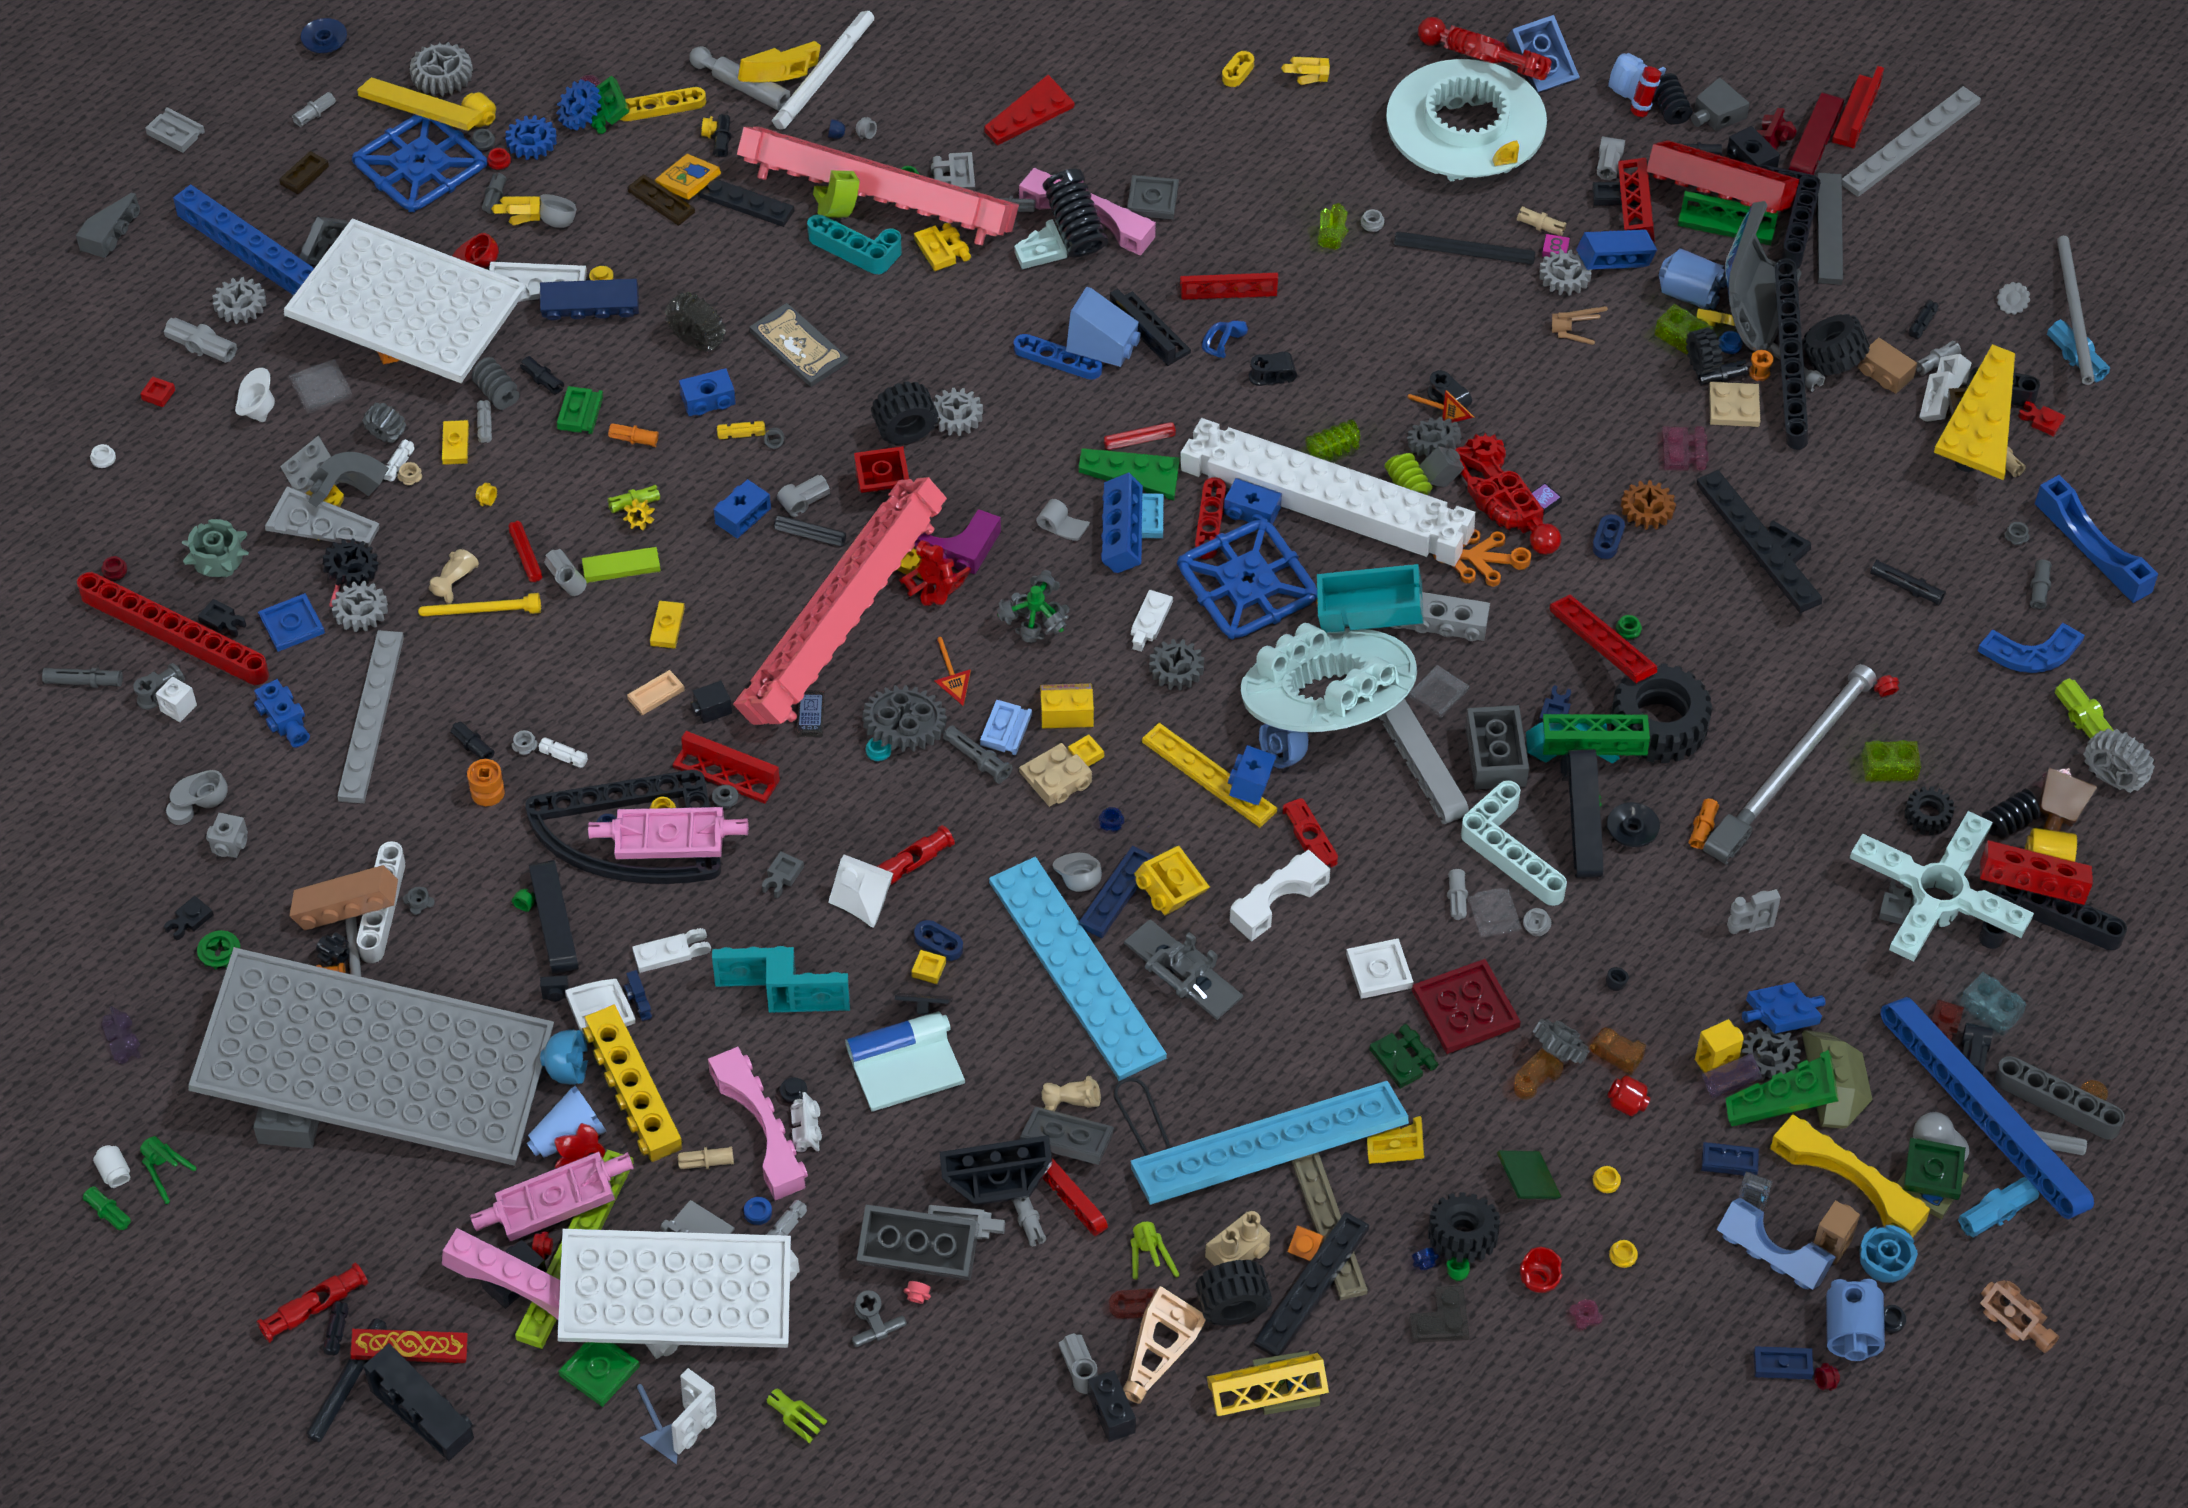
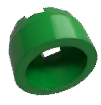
(523, 900)
(1457, 1270)

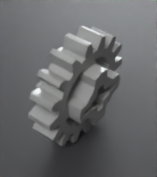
(1564, 272)
(239, 300)
(958, 411)
(359, 606)

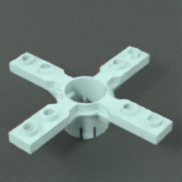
(1948, 877)

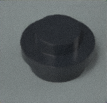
(793, 1089)
(1894, 1318)

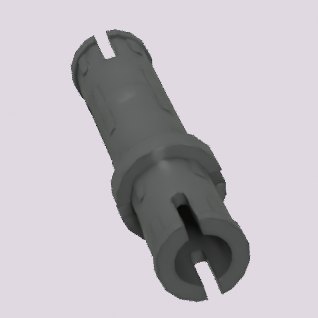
(93, 677)

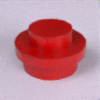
(498, 159)
(1887, 685)
(542, 1244)

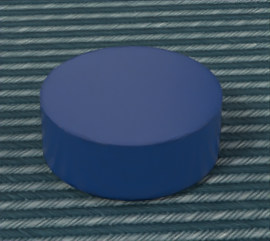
(757, 1211)

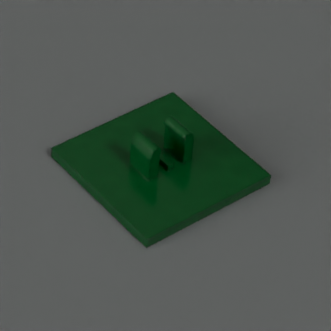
(1529, 1174)

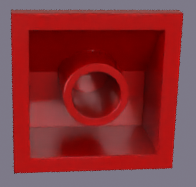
(880, 469)

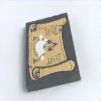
(798, 344)

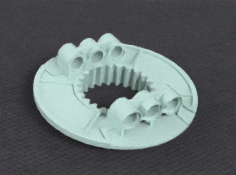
(1452, 84)
(1377, 678)

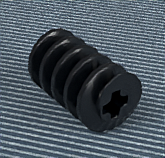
(1672, 100)
(2013, 813)

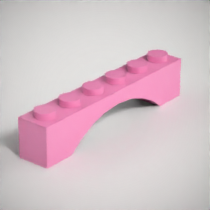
(1129, 228)
(734, 1079)
(485, 1262)

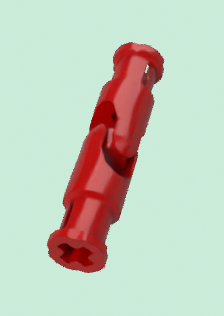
(925, 848)
(299, 1309)

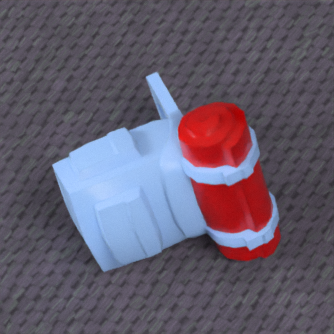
(1635, 81)

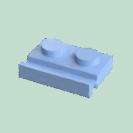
(1005, 727)

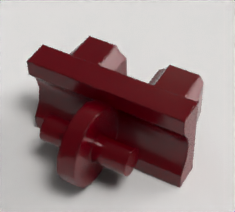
(1777, 129)

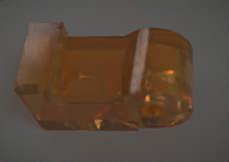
(1618, 1050)
(1535, 1072)

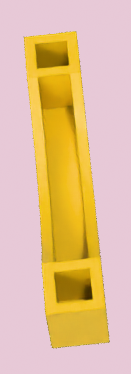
(1806, 1146)

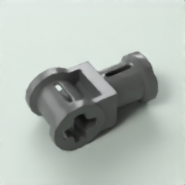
(152, 684)

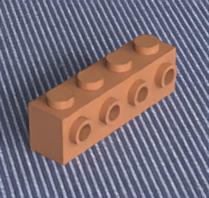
(344, 897)

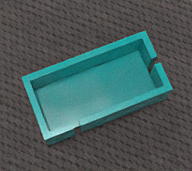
(1370, 598)

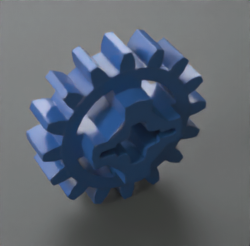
(578, 105)
(531, 137)

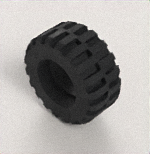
(1676, 690)

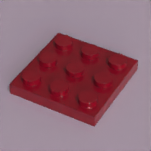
(1466, 1006)

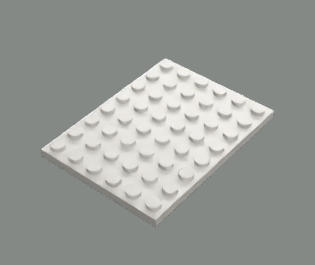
(405, 300)

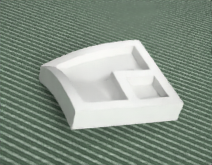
(860, 889)
(597, 996)

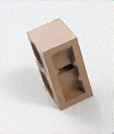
(1837, 1229)

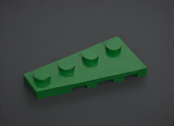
(1154, 472)
(1796, 1090)

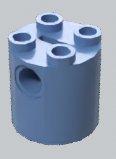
(1692, 279)
(1855, 1319)

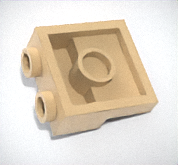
(1056, 774)

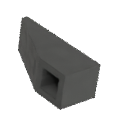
(103, 229)

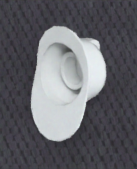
(254, 395)

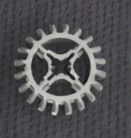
(441, 69)
(2119, 760)

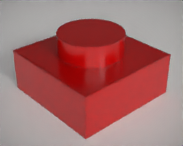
(157, 391)

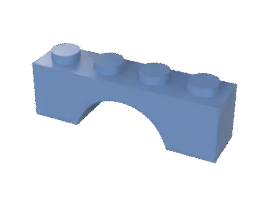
(1745, 1226)

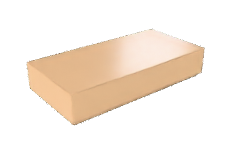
(655, 692)

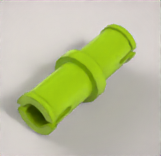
(619, 502)

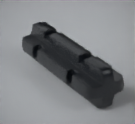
(1923, 319)
(335, 1328)

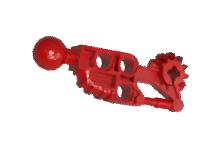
(1433, 31)
(1505, 494)

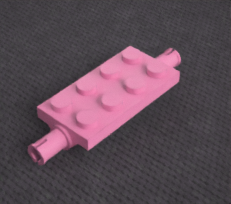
(668, 832)
(553, 1196)

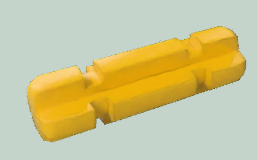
(739, 430)

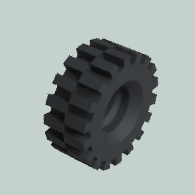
(1467, 1213)

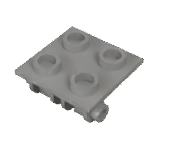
(304, 464)
(696, 1220)

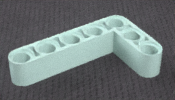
(1506, 847)

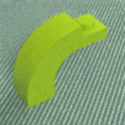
(839, 197)

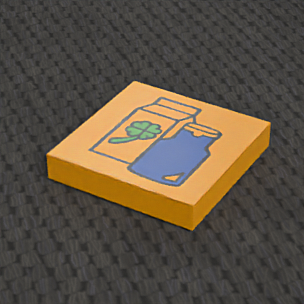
(688, 176)

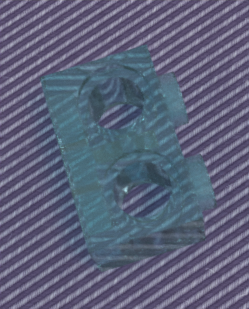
(1990, 1007)

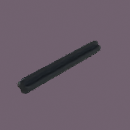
(339, 1392)

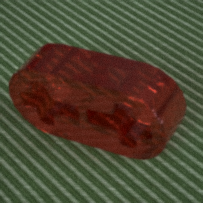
(1134, 1300)

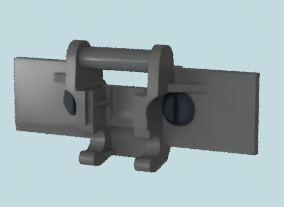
(1187, 962)

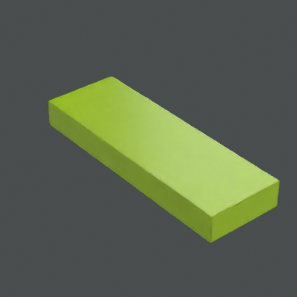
(621, 564)

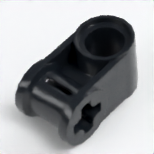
(1274, 368)
(1438, 387)

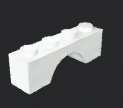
(1302, 876)

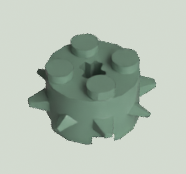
(215, 548)

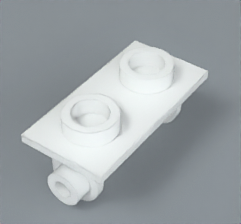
(806, 1114)

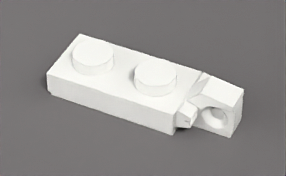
(1150, 618)

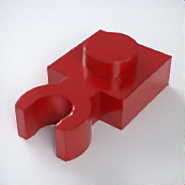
(2044, 419)

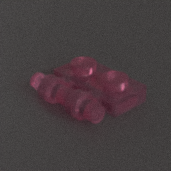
(1676, 448)

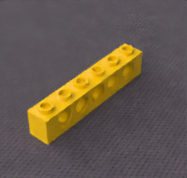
(609, 1023)

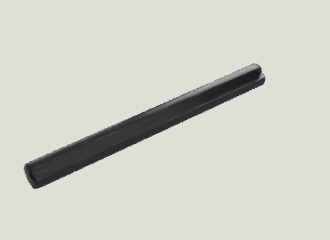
(1464, 247)

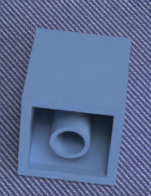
(1101, 330)

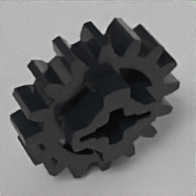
(350, 562)

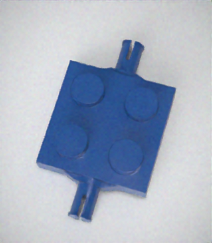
(1783, 1008)

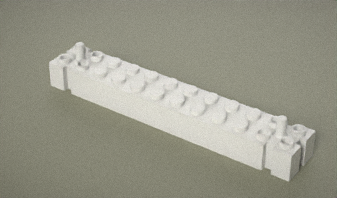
(1331, 492)

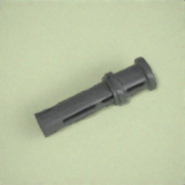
(985, 760)

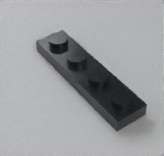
(747, 202)

